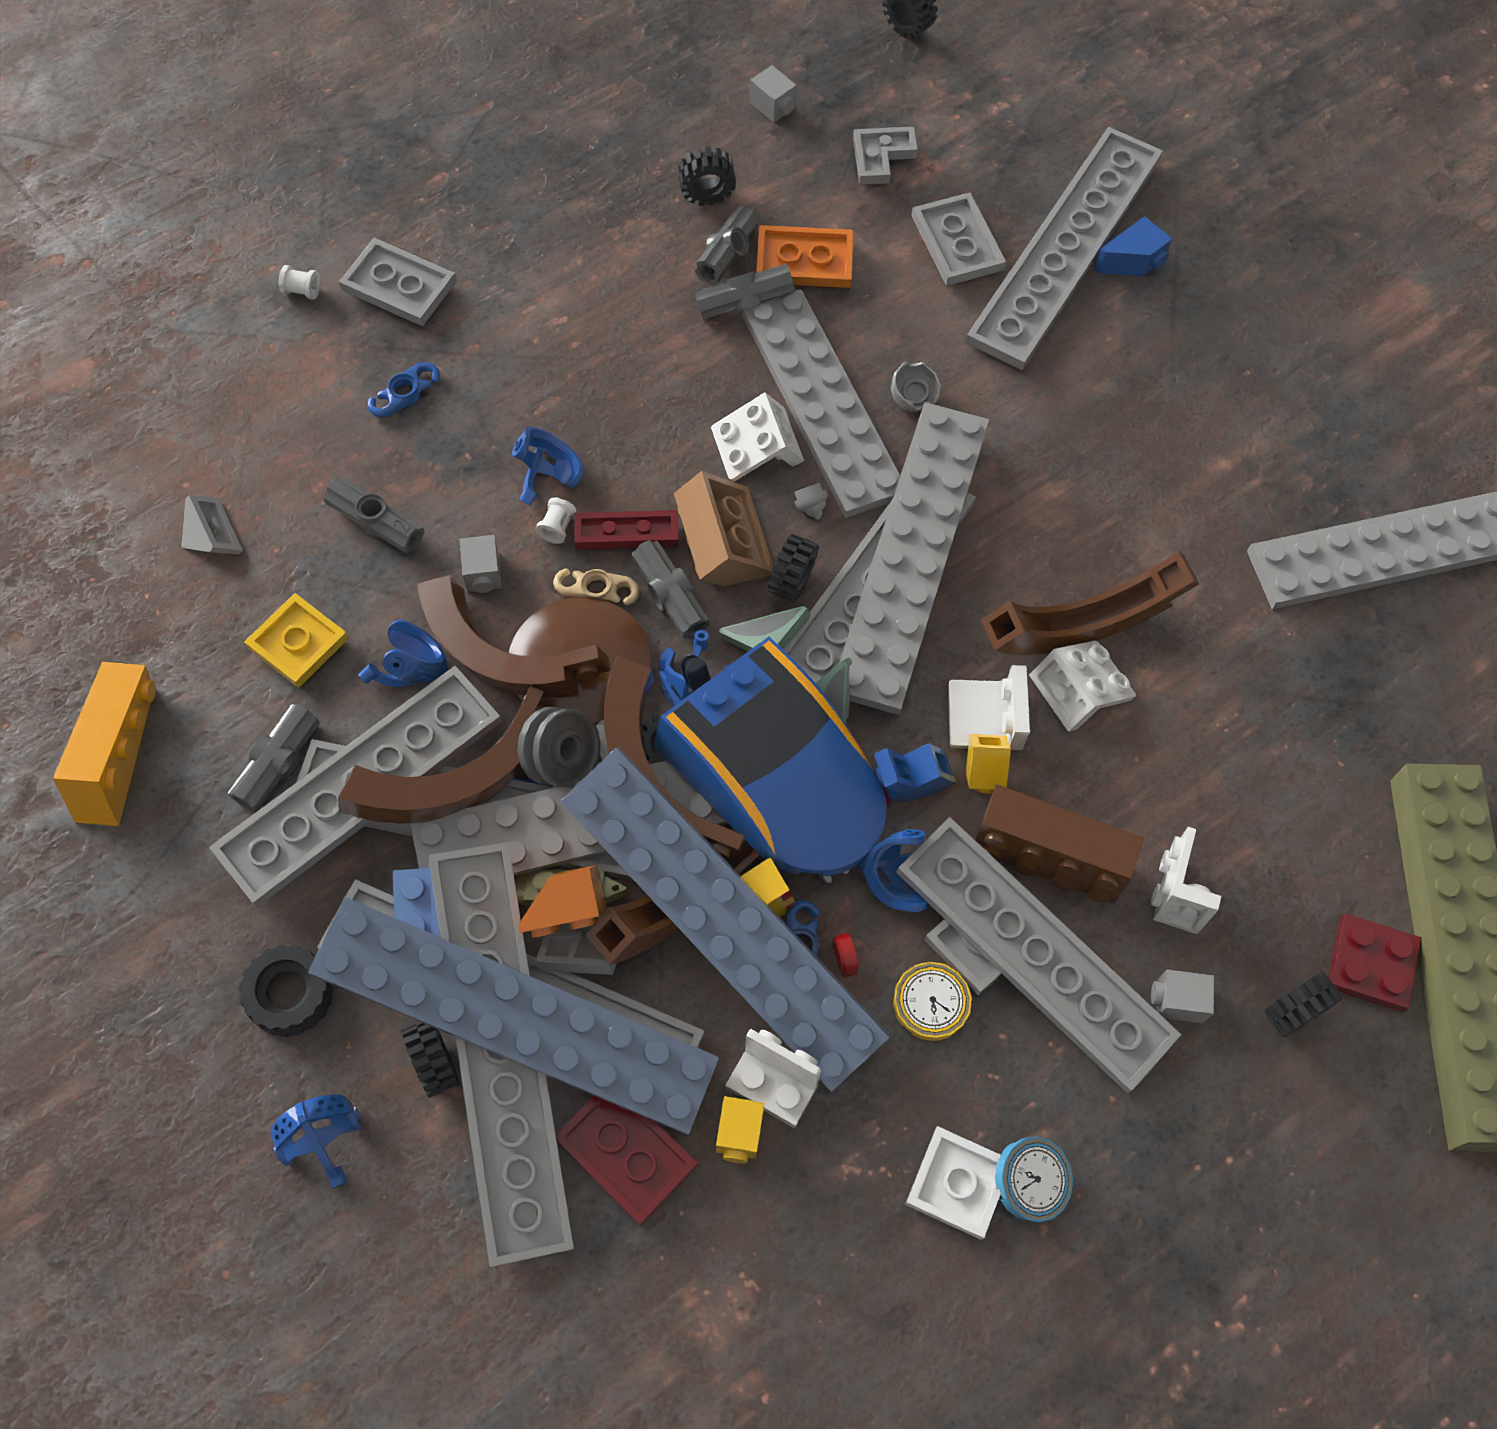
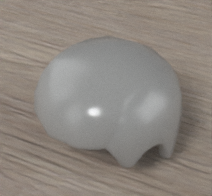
(914, 386)

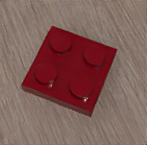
(1374, 962)

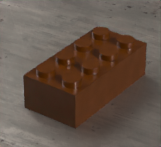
(1058, 845)

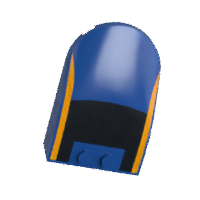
(777, 763)

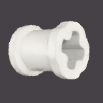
(299, 282)
(556, 520)

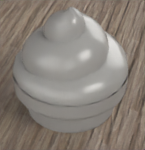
(811, 500)

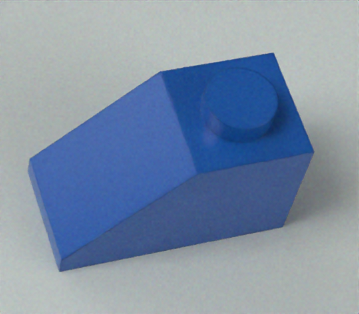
(1135, 250)

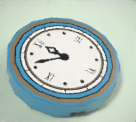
(1034, 1179)

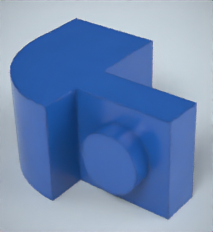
(915, 773)

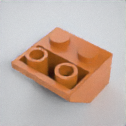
(565, 898)

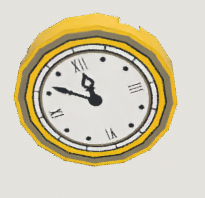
(932, 1001)

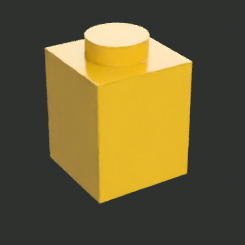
(987, 762)
(739, 1129)

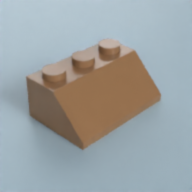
(722, 530)

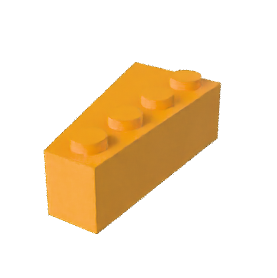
(105, 744)

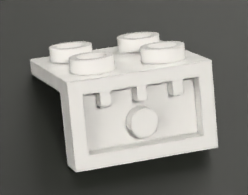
(756, 436)
(1080, 681)
(990, 709)
(1181, 904)
(775, 1077)

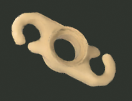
(612, 581)

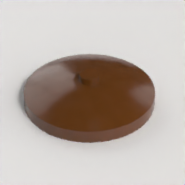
(576, 625)

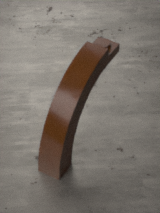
(450, 621)
(1040, 630)
(623, 715)
(432, 797)
(642, 924)

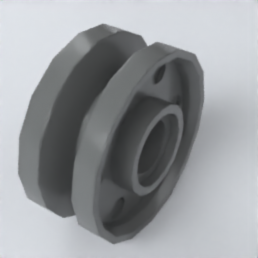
(558, 746)

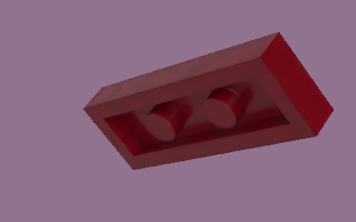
(625, 529)

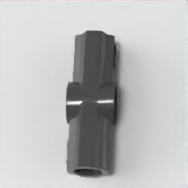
(727, 245)
(744, 291)
(388, 522)
(670, 589)
(274, 757)

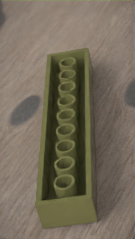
(1453, 908)

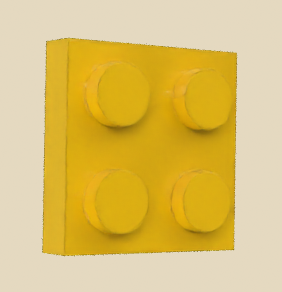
(296, 640)

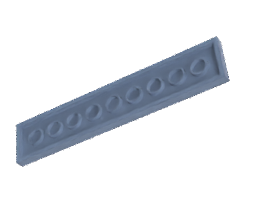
(725, 918)
(514, 1015)

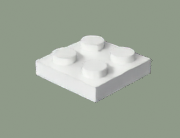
(956, 1183)

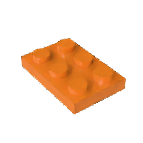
(812, 254)

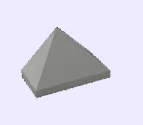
(208, 527)

